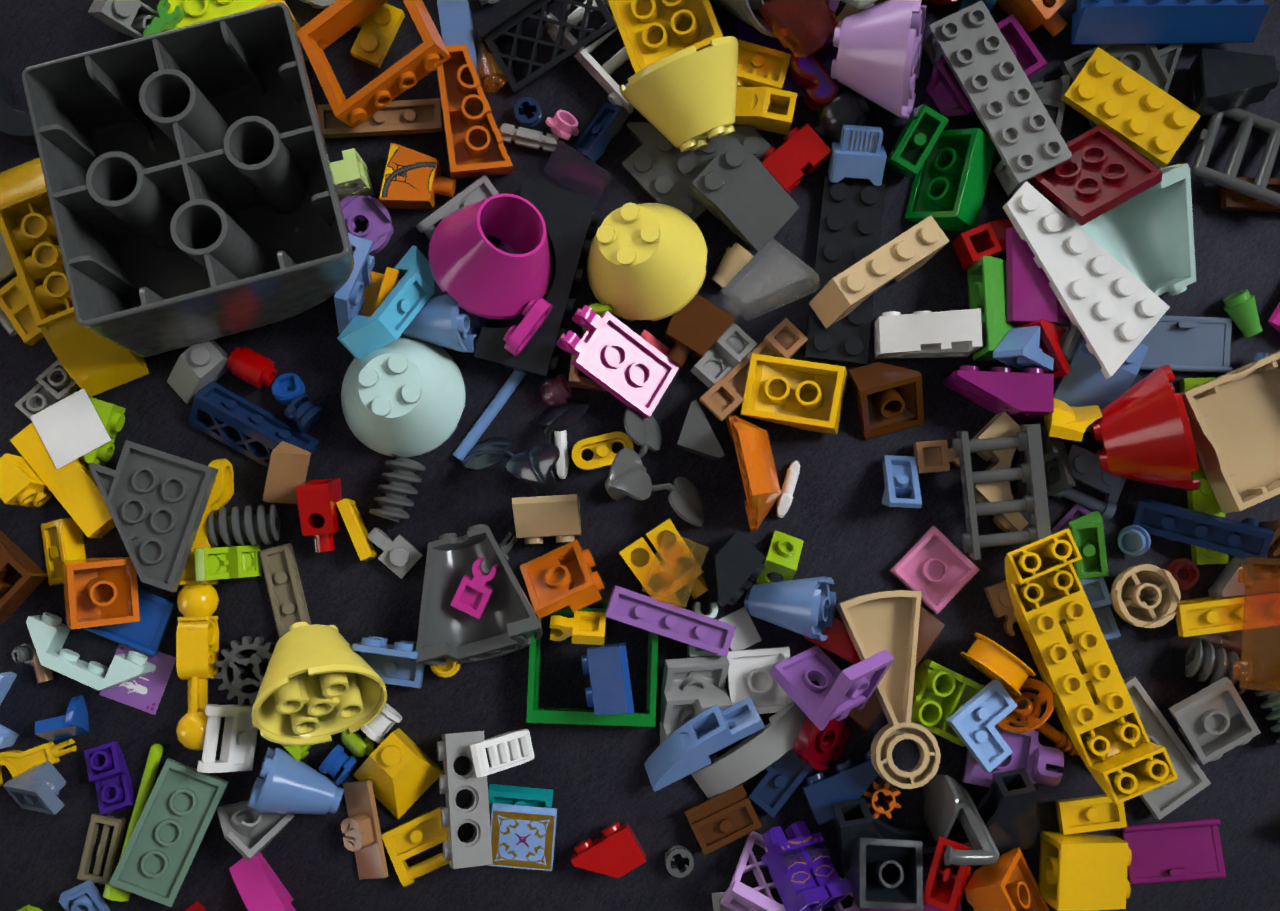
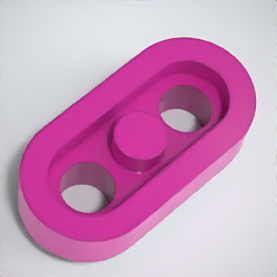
(520, 335)

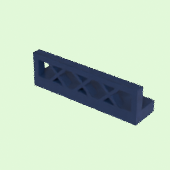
(249, 421)

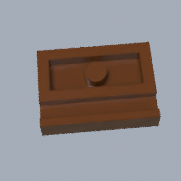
(722, 819)

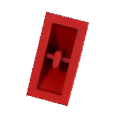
(946, 883)

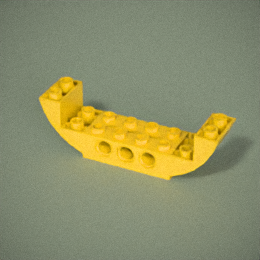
(37, 258)
(1081, 669)

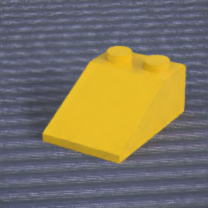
(795, 393)

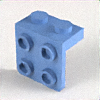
(393, 663)

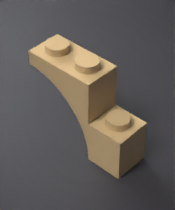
(999, 426)

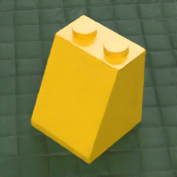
(1084, 871)

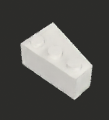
(927, 334)

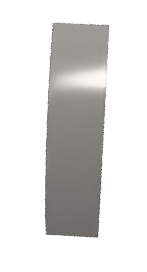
(752, 754)

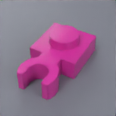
(474, 592)

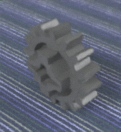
(239, 663)

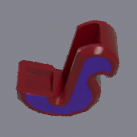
(811, 75)

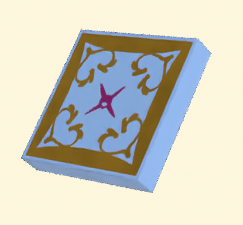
(523, 836)

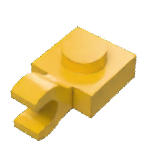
(584, 628)

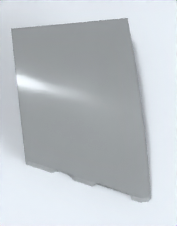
(690, 689)

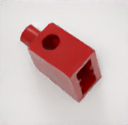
(320, 498)

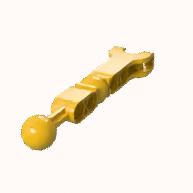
(198, 630)

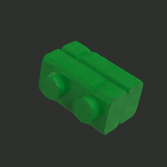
(916, 141)

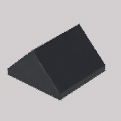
(887, 874)

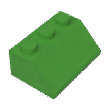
(989, 292)

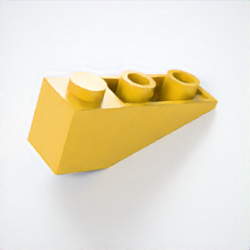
(765, 108)

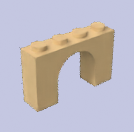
(891, 261)

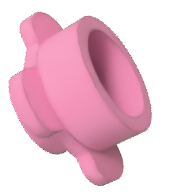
(563, 124)

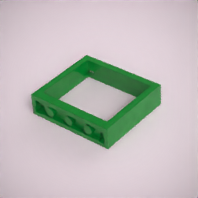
(587, 716)

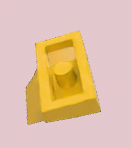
(1070, 421)

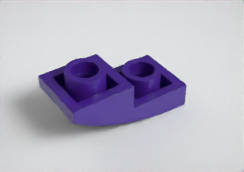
(111, 777)

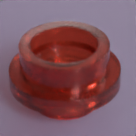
(1191, 572)

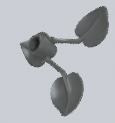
(630, 478)

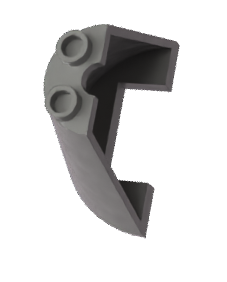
(456, 635)

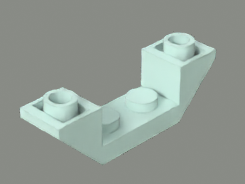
(48, 639)

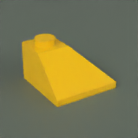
(398, 772)

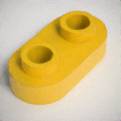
(602, 450)

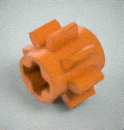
(889, 799)

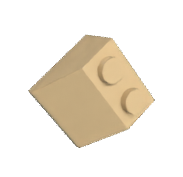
(547, 517)

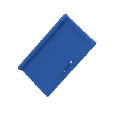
(148, 632)

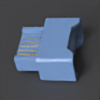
(858, 154)

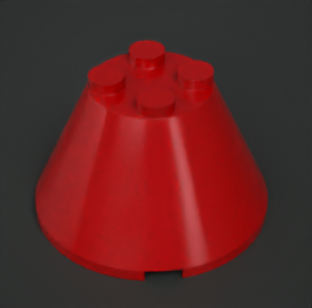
(1148, 434)

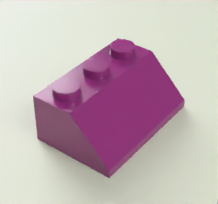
(1028, 287)

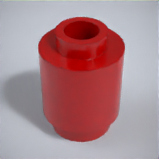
(251, 367)

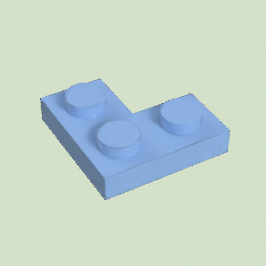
(976, 722)

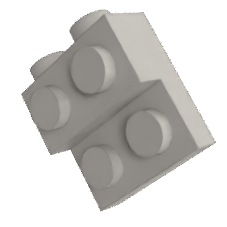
(1214, 721)

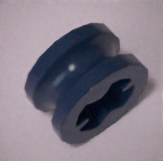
(533, 104)

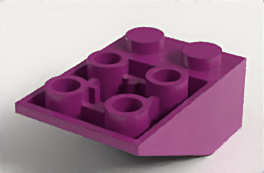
(1000, 390)

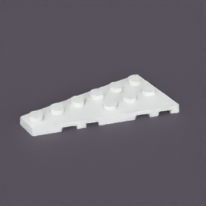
(1090, 284)

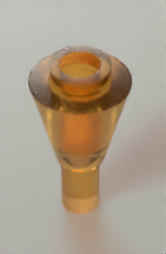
(488, 69)

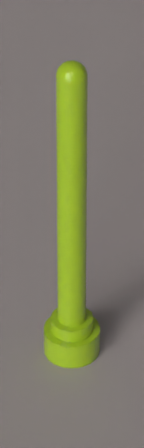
(145, 789)

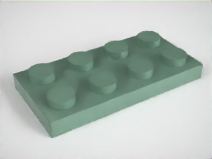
(168, 832)

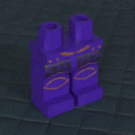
(803, 869)

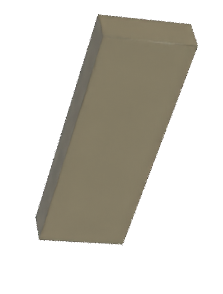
(284, 587)

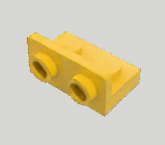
(761, 66)

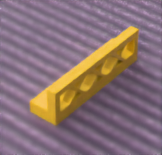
(1209, 615)

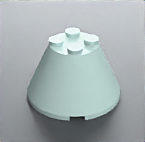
(403, 397)

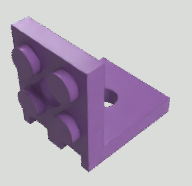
(838, 689)

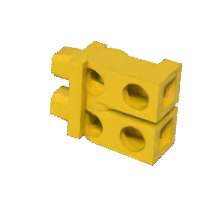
(640, 557)

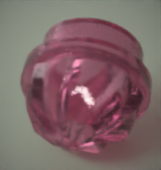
(556, 390)

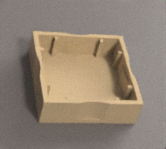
(1239, 432)

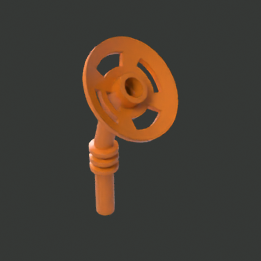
(1029, 712)

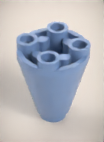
(446, 325)
(292, 787)

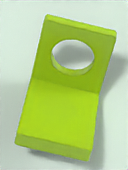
(781, 557)

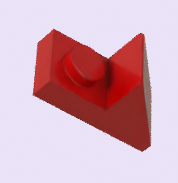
(1049, 337)

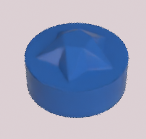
(287, 388)

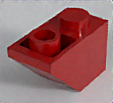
(982, 241)
(610, 854)

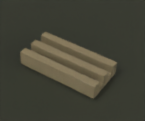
(119, 827)

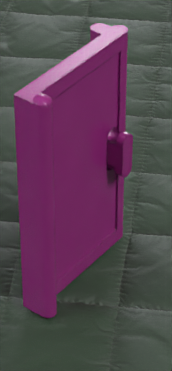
(1186, 847)

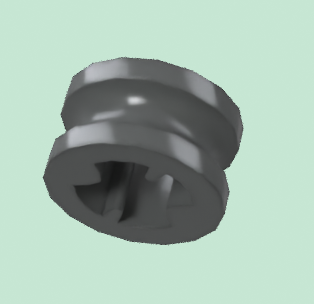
(673, 869)

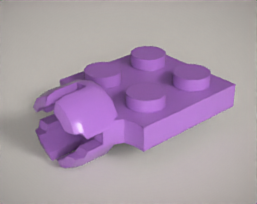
(1026, 754)

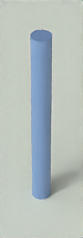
(488, 415)

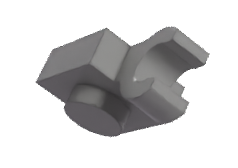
(398, 554)

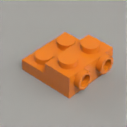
(562, 580)

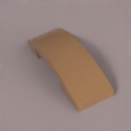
(729, 391)

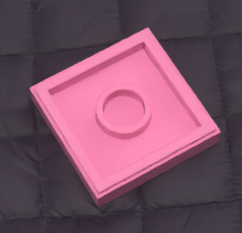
(935, 569)

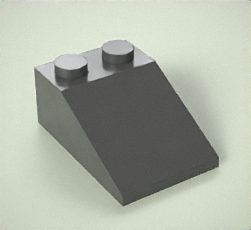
(743, 195)

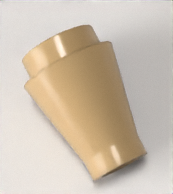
(731, 263)

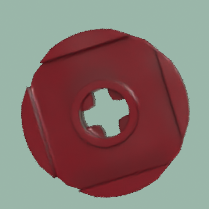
(819, 752)

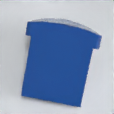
(65, 726)

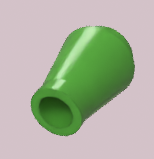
(1244, 313)

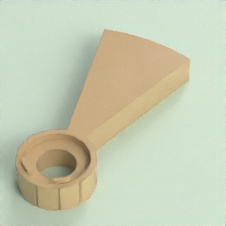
(892, 623)

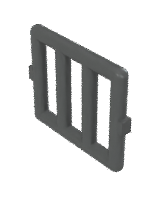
(1228, 178)

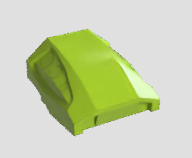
(943, 694)

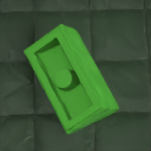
(1090, 541)

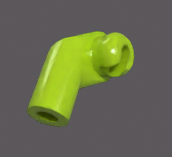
(356, 744)

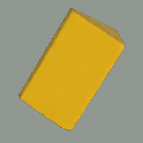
(62, 542)

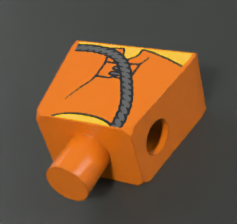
(413, 180)

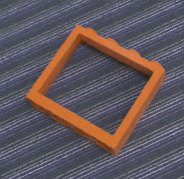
(380, 92)

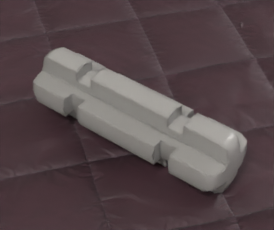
(528, 138)

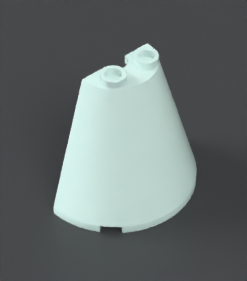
(1153, 233)

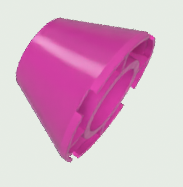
(483, 276)

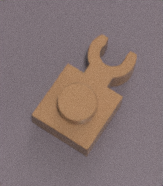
(934, 456)
(1001, 605)

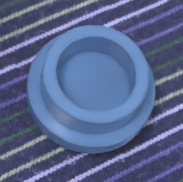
(1134, 540)

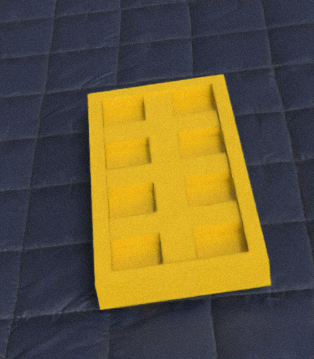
(1130, 107)

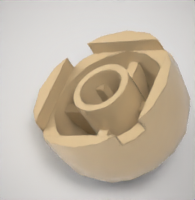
(1145, 596)

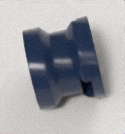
(304, 412)

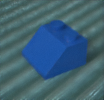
(609, 679)

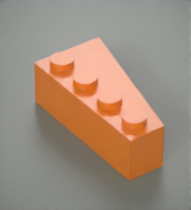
(469, 126)

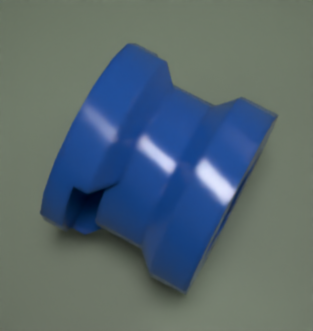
(336, 762)

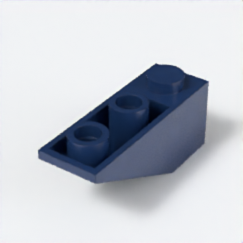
(841, 784)

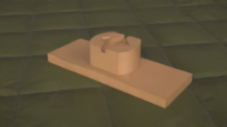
(363, 830)

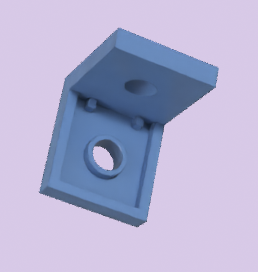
(350, 298)

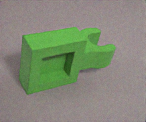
(165, 21)

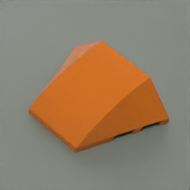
(756, 468)

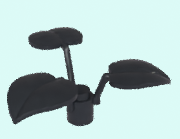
(535, 463)

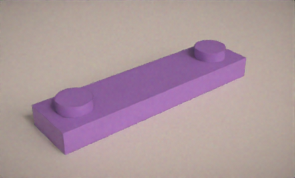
(670, 621)

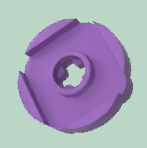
(379, 226)

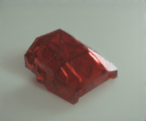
(800, 23)

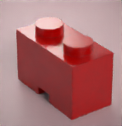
(799, 153)

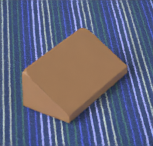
(286, 469)

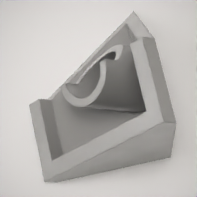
(249, 830)

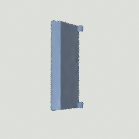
(1195, 346)

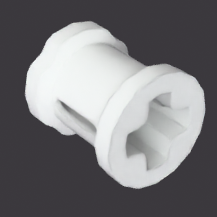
(382, 724)

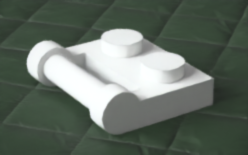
(237, 740)

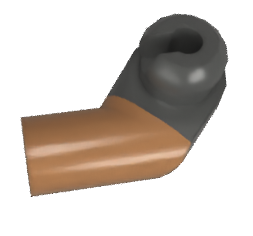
(27, 654)

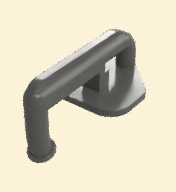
(942, 805)

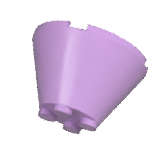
(882, 53)

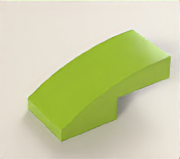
(227, 562)

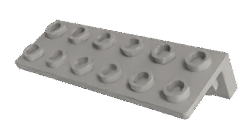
(998, 94)

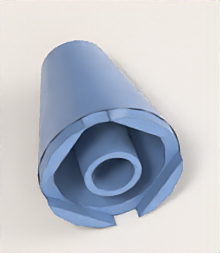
(796, 605)

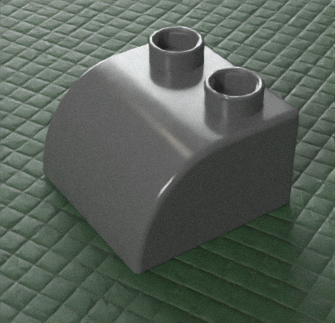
(185, 179)

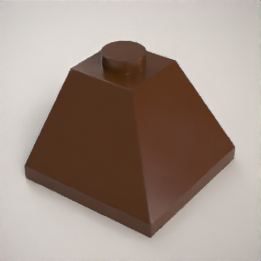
(886, 398)

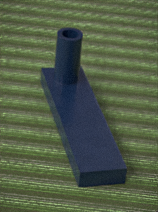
(1203, 529)

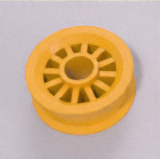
(998, 663)

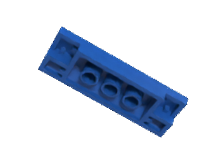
(1166, 21)

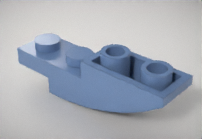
(698, 738)

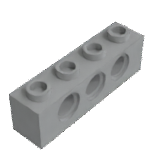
(478, 849)

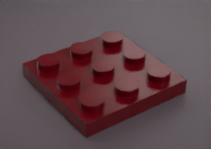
(1097, 176)

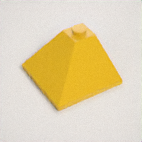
(663, 27)

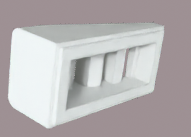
(503, 751)

